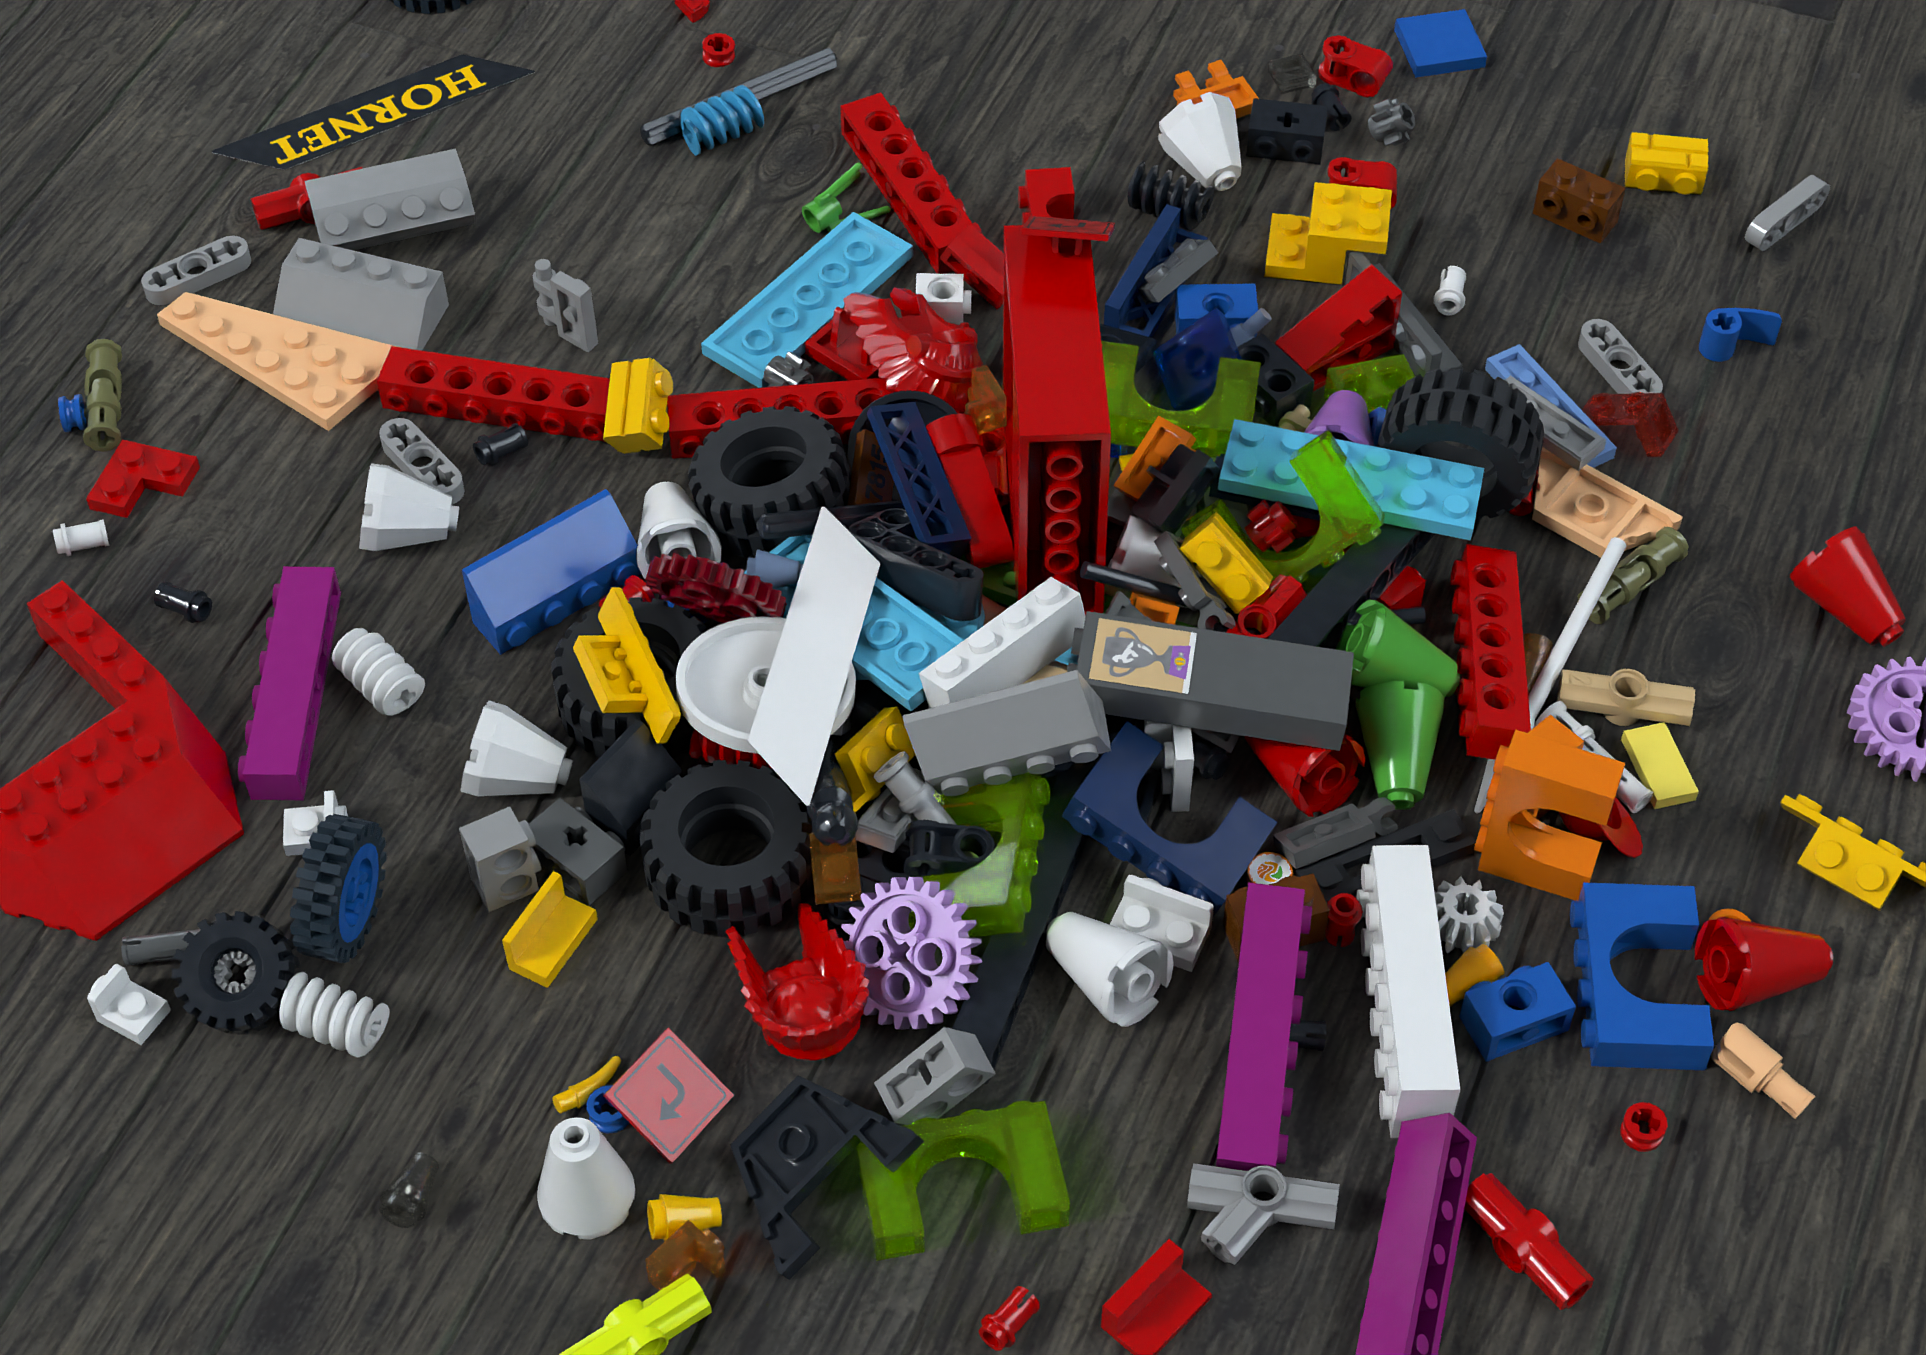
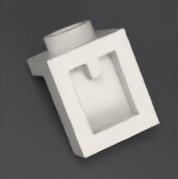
(303, 821)
(126, 1005)

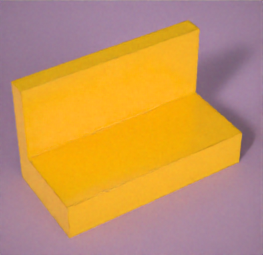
(547, 933)

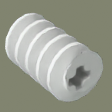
(377, 671)
(332, 1017)

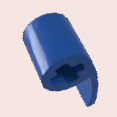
(1727, 325)

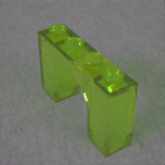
(1209, 423)
(1344, 507)
(1000, 885)
(1011, 1139)

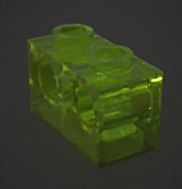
(1371, 379)

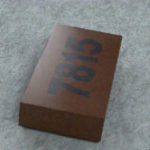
(870, 473)

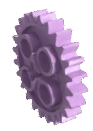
(1889, 716)
(912, 951)

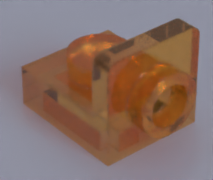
(986, 401)
(835, 871)
(681, 1252)

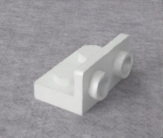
(1174, 762)
(1165, 916)

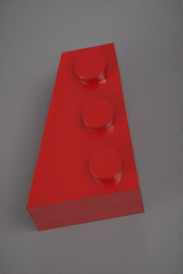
(1347, 327)

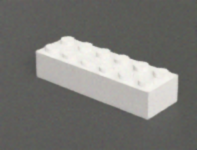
(1407, 986)

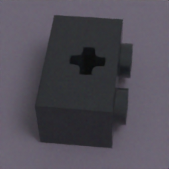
(1286, 131)

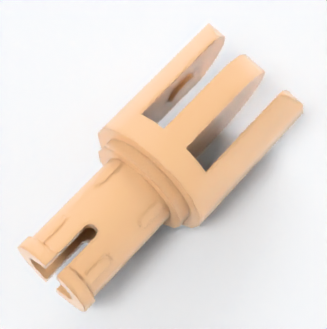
(1759, 1068)

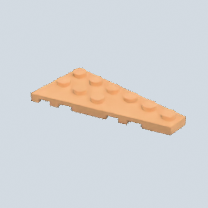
(297, 362)

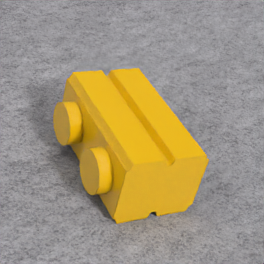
(1666, 163)
(637, 405)
(1226, 563)

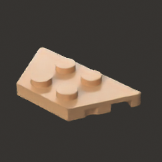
(1595, 507)

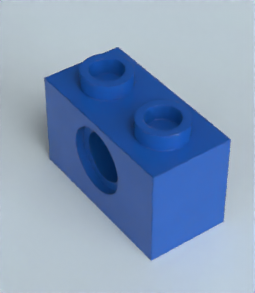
(1194, 301)
(1500, 1029)

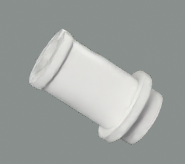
(1450, 296)
(80, 537)

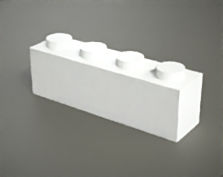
(1008, 646)

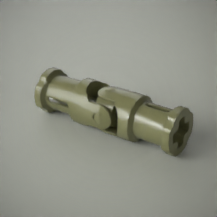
(102, 394)
(1639, 571)

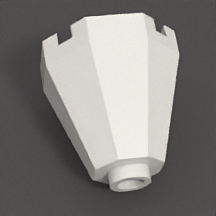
(1204, 140)
(403, 511)
(513, 756)

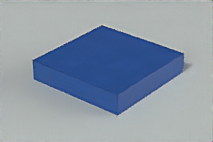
(1440, 43)

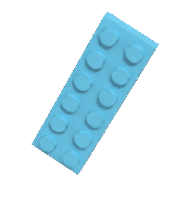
(804, 297)
(1408, 487)
(894, 637)

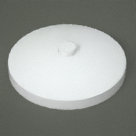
(725, 677)

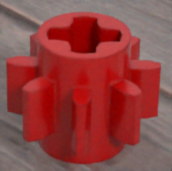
(1270, 526)

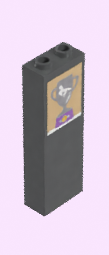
(1215, 680)

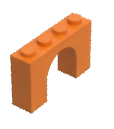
(1551, 777)

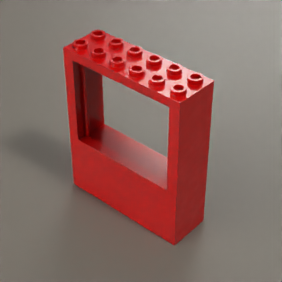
(1054, 414)

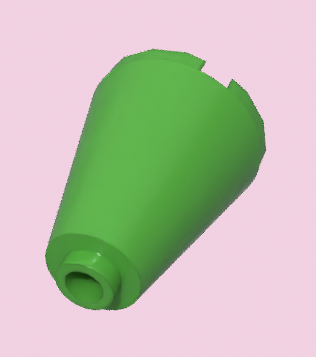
(1394, 651)
(1400, 737)

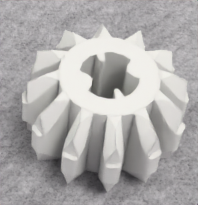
(1467, 915)

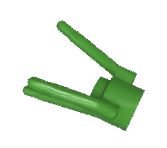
(825, 209)

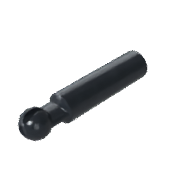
(832, 803)

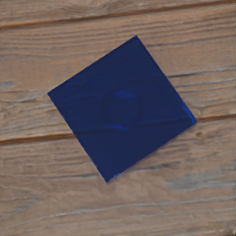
(1192, 360)

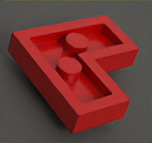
(136, 468)

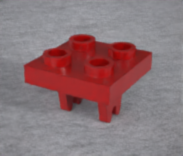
(841, 348)

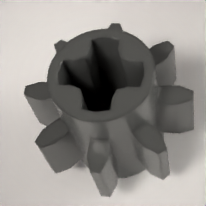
(1391, 122)
(787, 371)

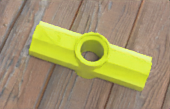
(647, 1325)

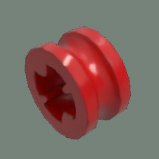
(718, 58)
(1656, 1124)

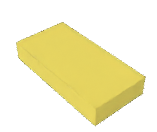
(1659, 765)

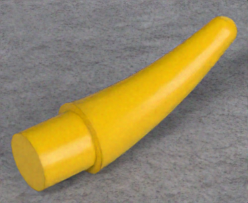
(579, 1093)

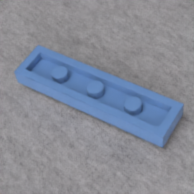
(1525, 369)

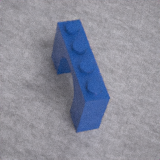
(1619, 1025)

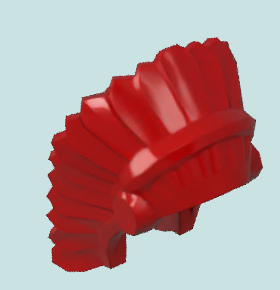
(919, 348)
(812, 1002)

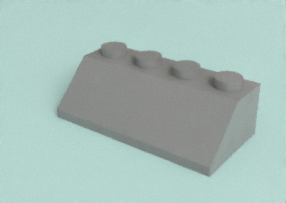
(391, 201)
(361, 294)
(1009, 733)

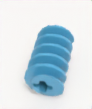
(720, 115)

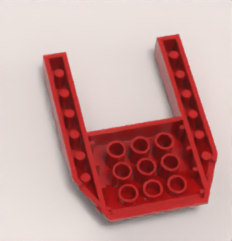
(123, 801)

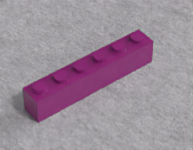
(291, 684)
(1261, 1028)
(1418, 1238)

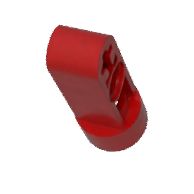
(961, 457)

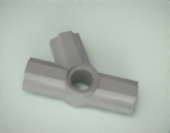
(1244, 1217)

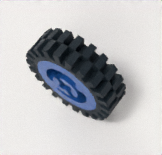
(338, 888)

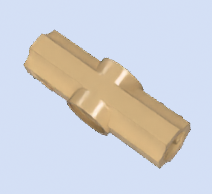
(1626, 697)

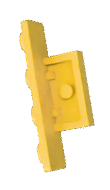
(624, 669)
(869, 751)
(1849, 860)

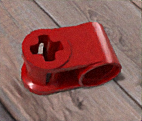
(1356, 67)
(1364, 174)

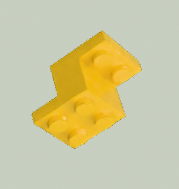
(1338, 222)

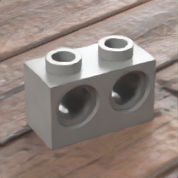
(501, 858)
(934, 1077)

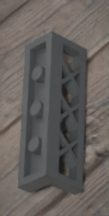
(1414, 334)

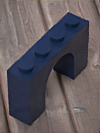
(1109, 813)

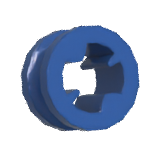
(72, 413)
(604, 1121)

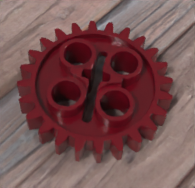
(713, 588)

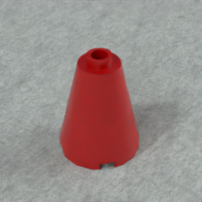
(1852, 587)
(1311, 775)
(1756, 961)

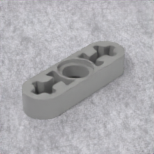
(1787, 212)
(218, 251)
(1616, 348)
(418, 447)

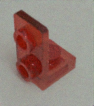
(1644, 410)

